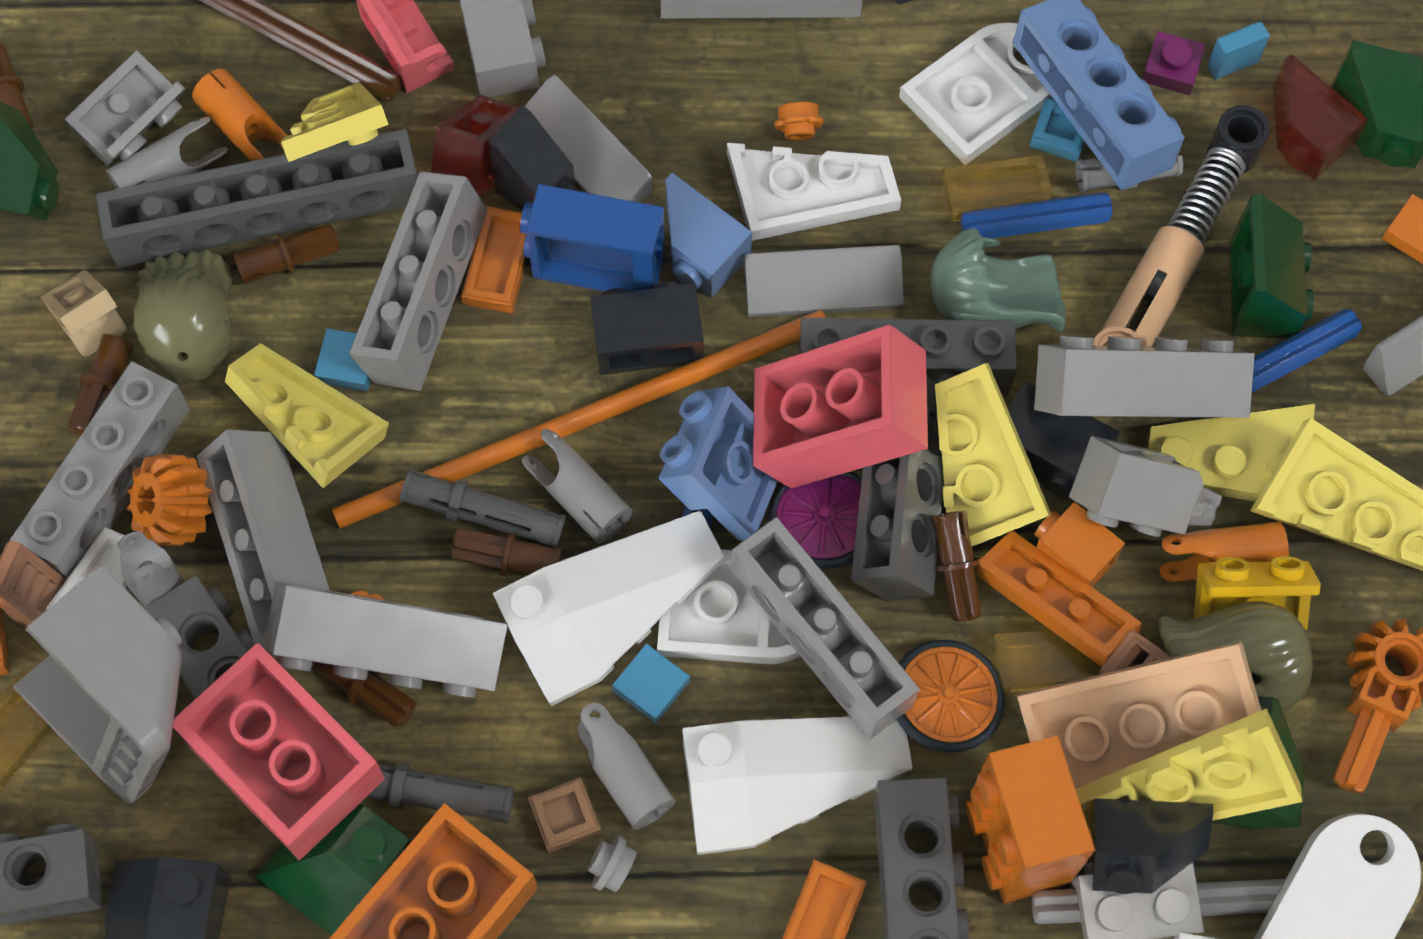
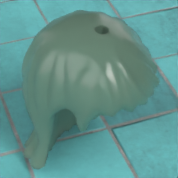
(989, 288)

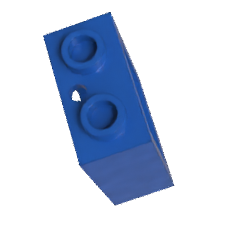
(593, 240)

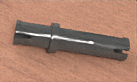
(482, 508)
(432, 791)

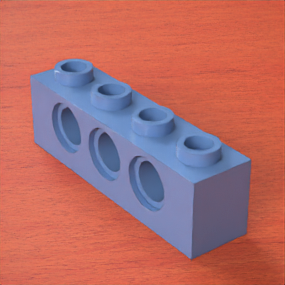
(1098, 90)

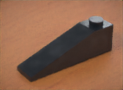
(166, 899)

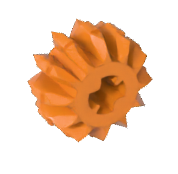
(169, 499)

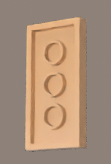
(1141, 709)

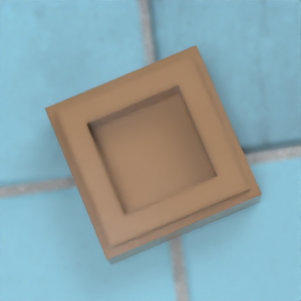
(564, 815)

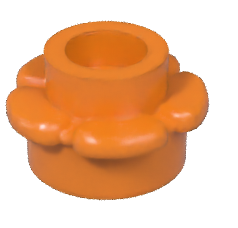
(798, 120)

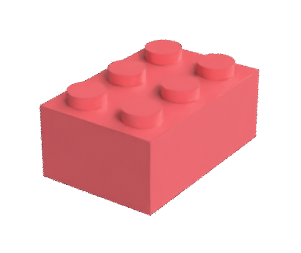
(840, 407)
(278, 750)

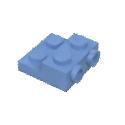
(713, 461)

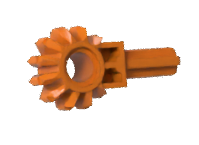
(1379, 697)

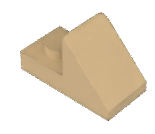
(84, 311)

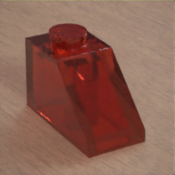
(1312, 119)
(463, 139)

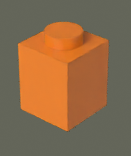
(1079, 543)

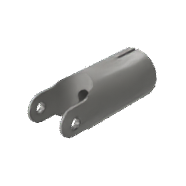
(161, 160)
(580, 490)
(147, 568)
(623, 768)

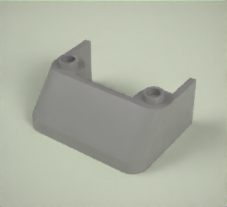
(107, 681)

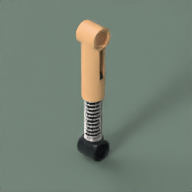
(1178, 247)

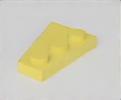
(334, 118)
(304, 413)
(1232, 453)
(984, 458)

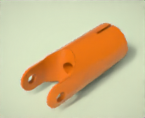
(235, 112)
(1248, 542)

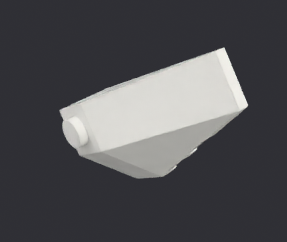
(596, 605)
(781, 772)

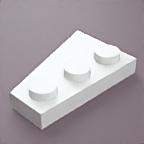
(805, 191)

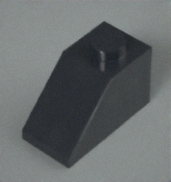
(526, 157)
(1146, 842)

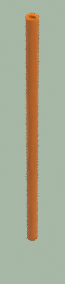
(582, 417)

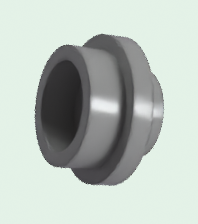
(611, 864)

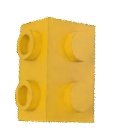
(1235, 581)

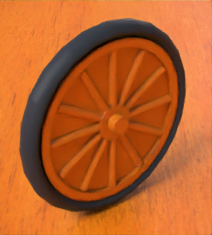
(957, 696)

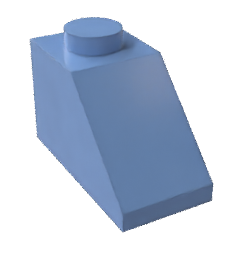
(703, 239)

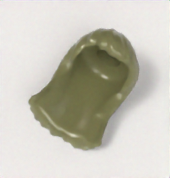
(184, 310)
(1271, 638)

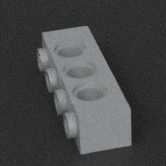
(419, 281)
(94, 477)
(823, 628)

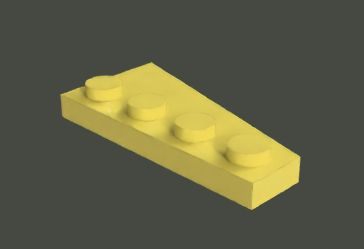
(1345, 496)
(1233, 768)

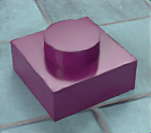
(1173, 63)

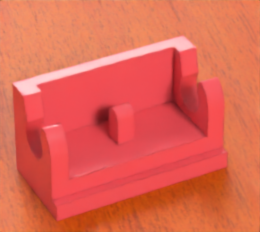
(405, 41)

